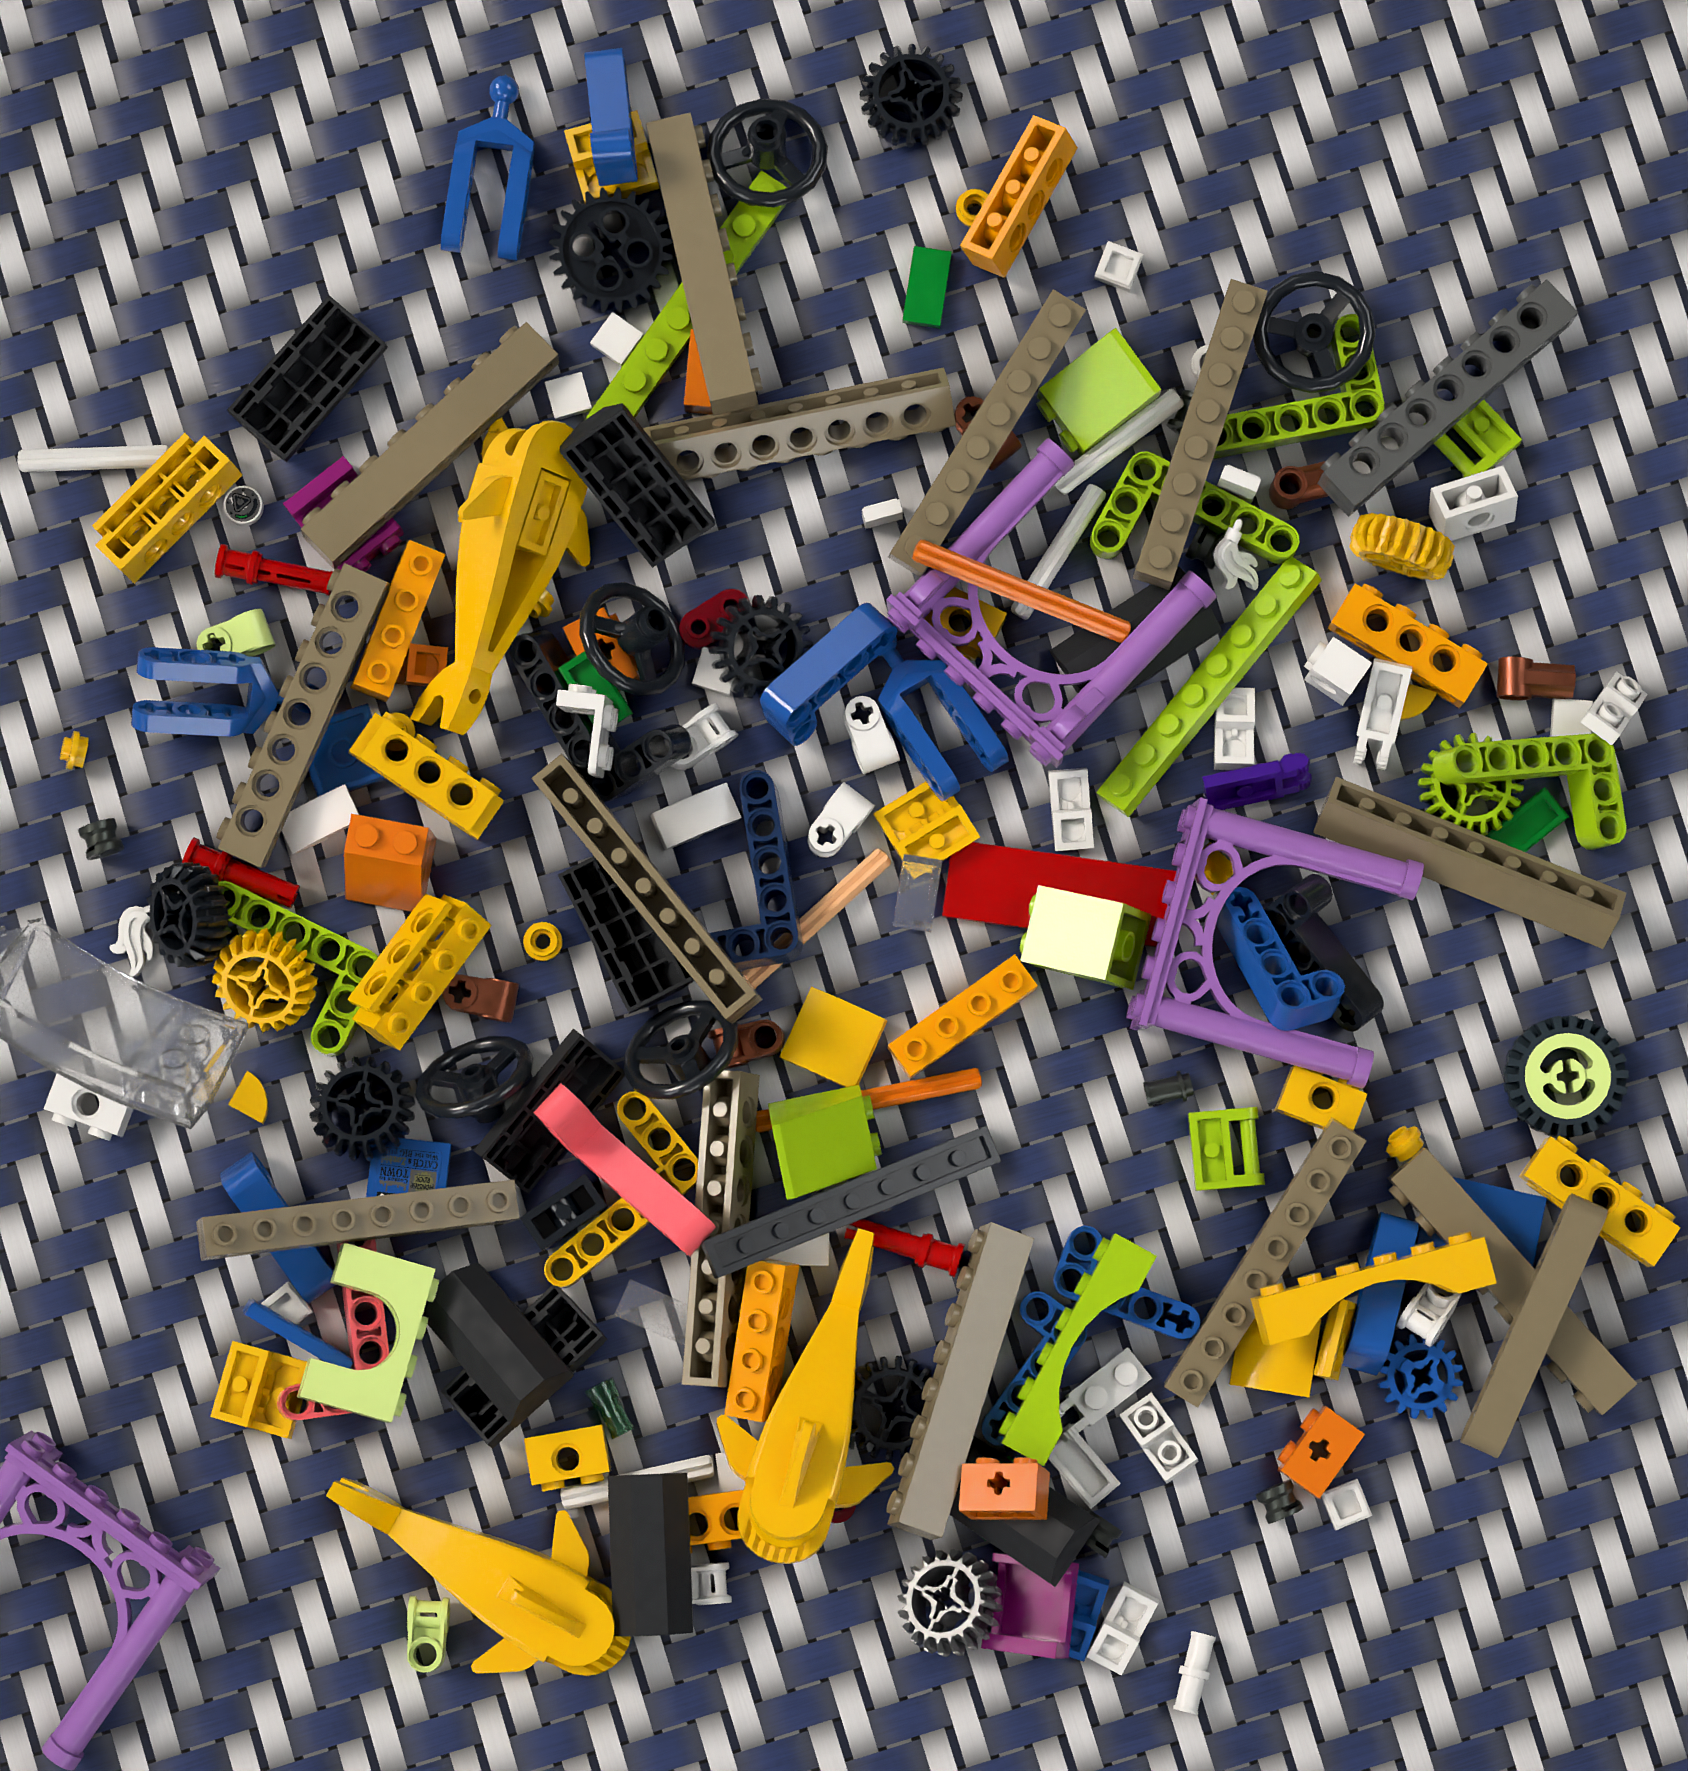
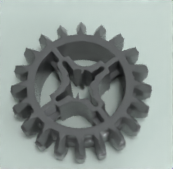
(963, 1570)

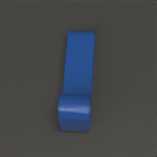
(610, 117)
(823, 671)
(1283, 994)
(253, 1190)
(1379, 1302)
(1124, 1306)
(1045, 1328)

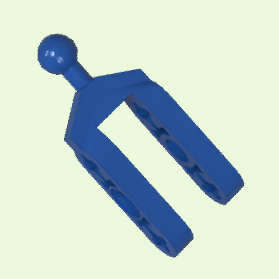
(495, 134)
(908, 677)
(206, 718)

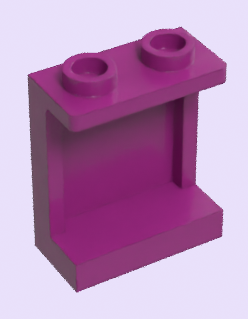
(318, 494)
(1034, 1612)

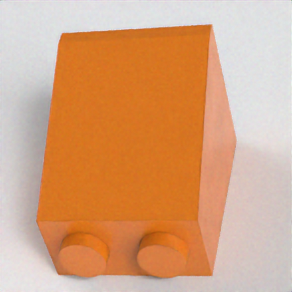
(387, 862)

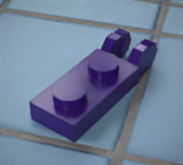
(1258, 782)

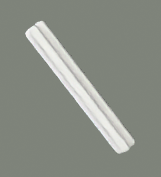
(1120, 440)
(89, 458)
(1063, 543)
(597, 1492)

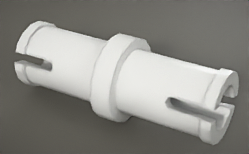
(1194, 1673)

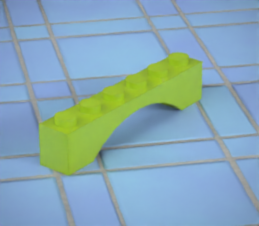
(1038, 1422)

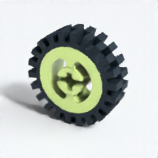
(1604, 1072)

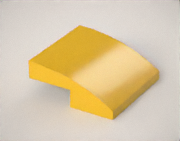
(581, 154)
(926, 825)
(833, 1038)
(1335, 1340)
(1275, 1367)
(252, 1386)

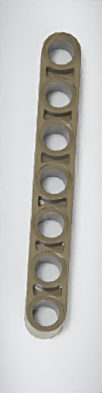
(1534, 1325)

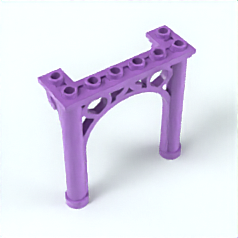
(1104, 681)
(1235, 1027)
(35, 1458)

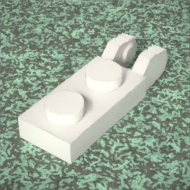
(1382, 709)
(1104, 1391)

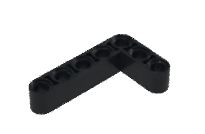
(577, 734)

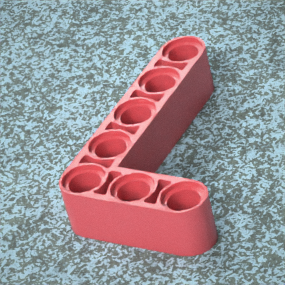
(623, 1170)
(357, 1336)

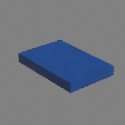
(1513, 1212)

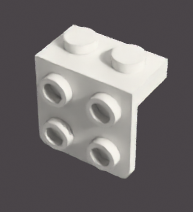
(584, 700)

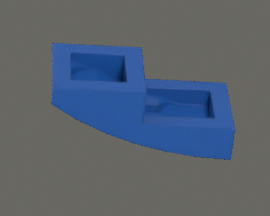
(1088, 1604)

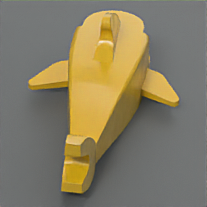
(510, 544)
(799, 1462)
(533, 1600)

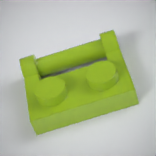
(1485, 434)
(1213, 1151)

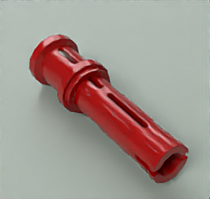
(255, 568)
(242, 874)
(923, 1249)

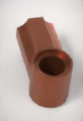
(1305, 480)
(1523, 679)

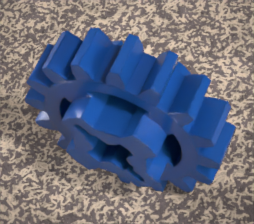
(1404, 1366)

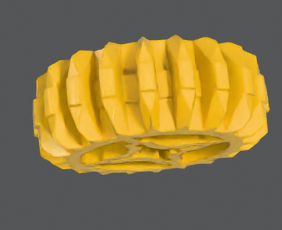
(1402, 546)
(284, 974)

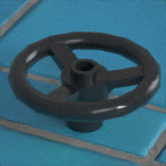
(766, 151)
(1322, 322)
(635, 636)
(683, 1053)
(476, 1082)

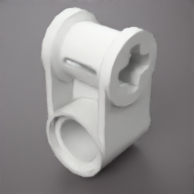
(703, 738)
(871, 741)
(842, 816)
(1429, 1312)
(702, 1584)

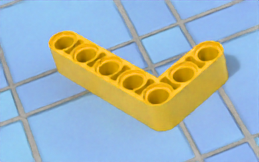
(603, 1224)

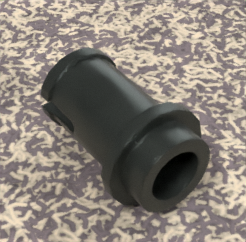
(1168, 1089)

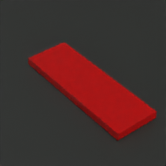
(998, 883)

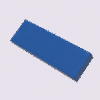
(296, 1334)

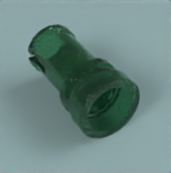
(605, 1398)

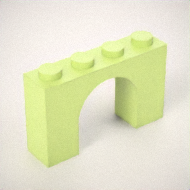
(404, 1290)

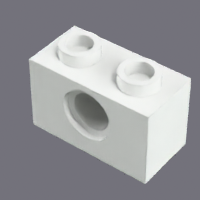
(1473, 503)
(1335, 669)
(66, 1101)

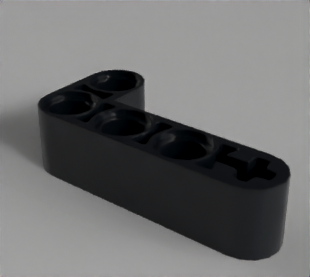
(1317, 948)

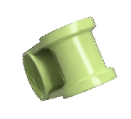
(244, 634)
(427, 1630)

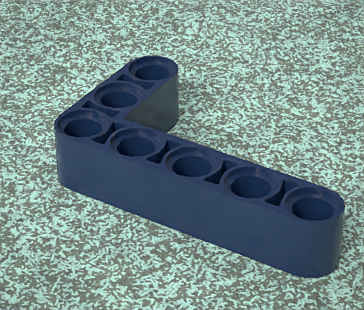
(766, 885)

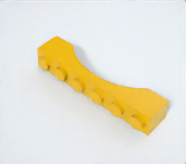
(1296, 1310)

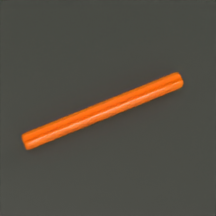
(1021, 591)
(906, 1092)

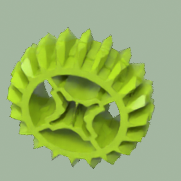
(1487, 792)

